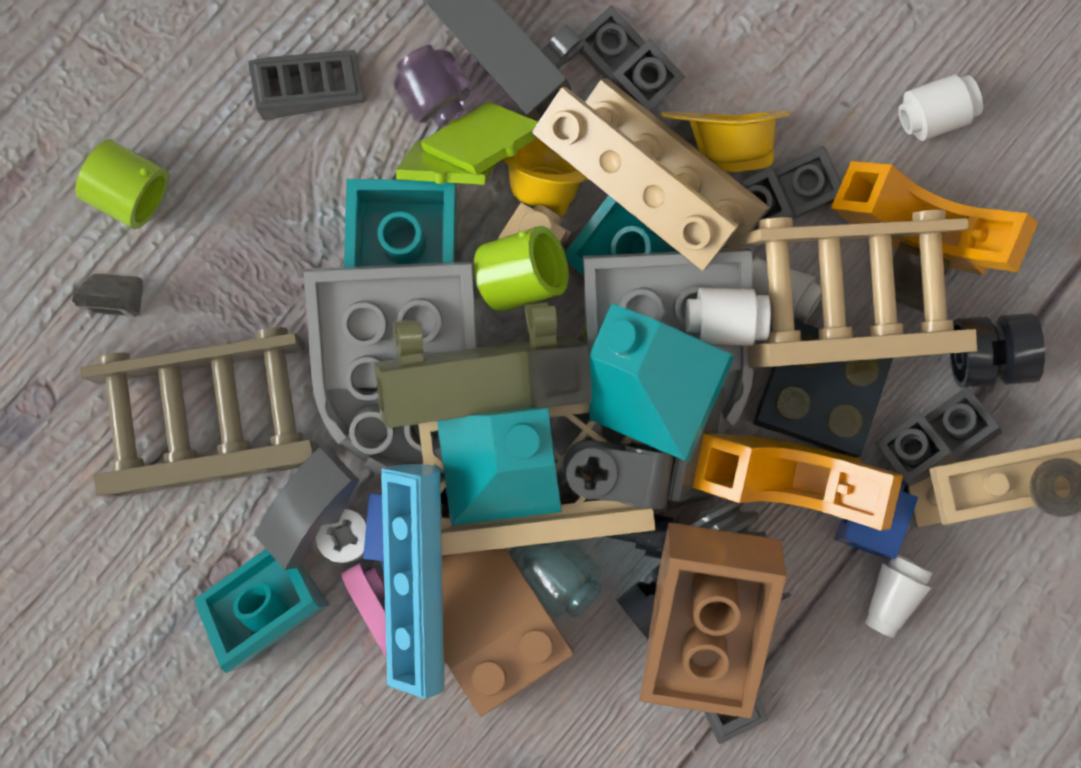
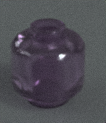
(432, 85)

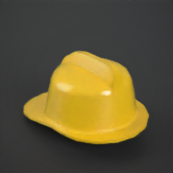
(734, 141)
(543, 177)

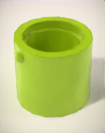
(122, 184)
(521, 269)

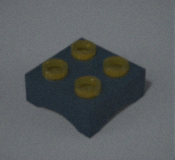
(824, 401)

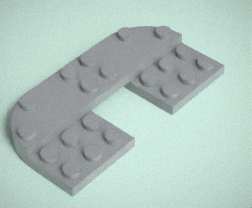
(356, 308)

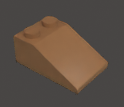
(712, 620)
(495, 628)

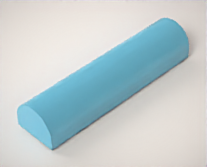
(413, 578)

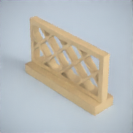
(578, 519)

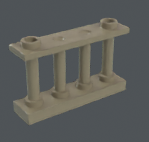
(181, 464)

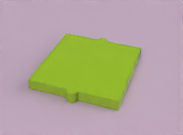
(481, 138)
(423, 166)

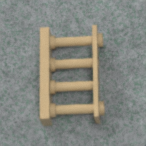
(650, 171)
(836, 339)
(986, 484)

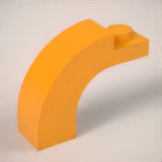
(886, 195)
(798, 475)

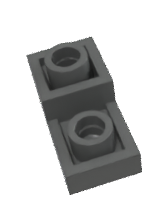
(629, 60)
(796, 186)
(939, 437)
(309, 499)

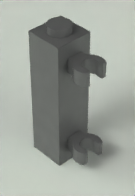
(508, 54)

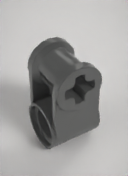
(630, 473)

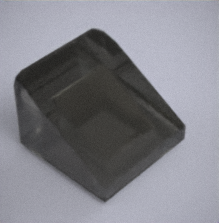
(110, 295)

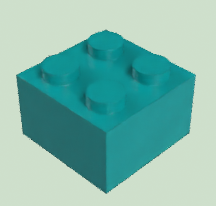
(400, 222)

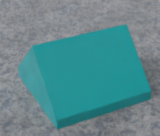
(257, 609)

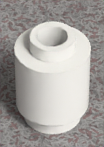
(940, 106)
(728, 316)

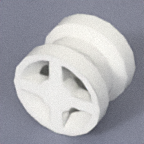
(349, 537)

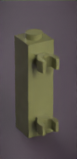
(462, 381)

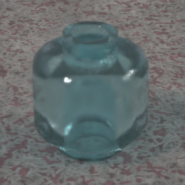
(563, 577)

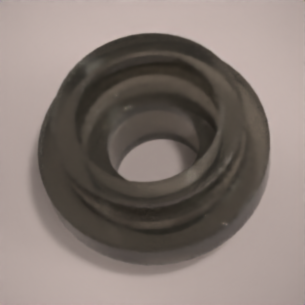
(1043, 492)

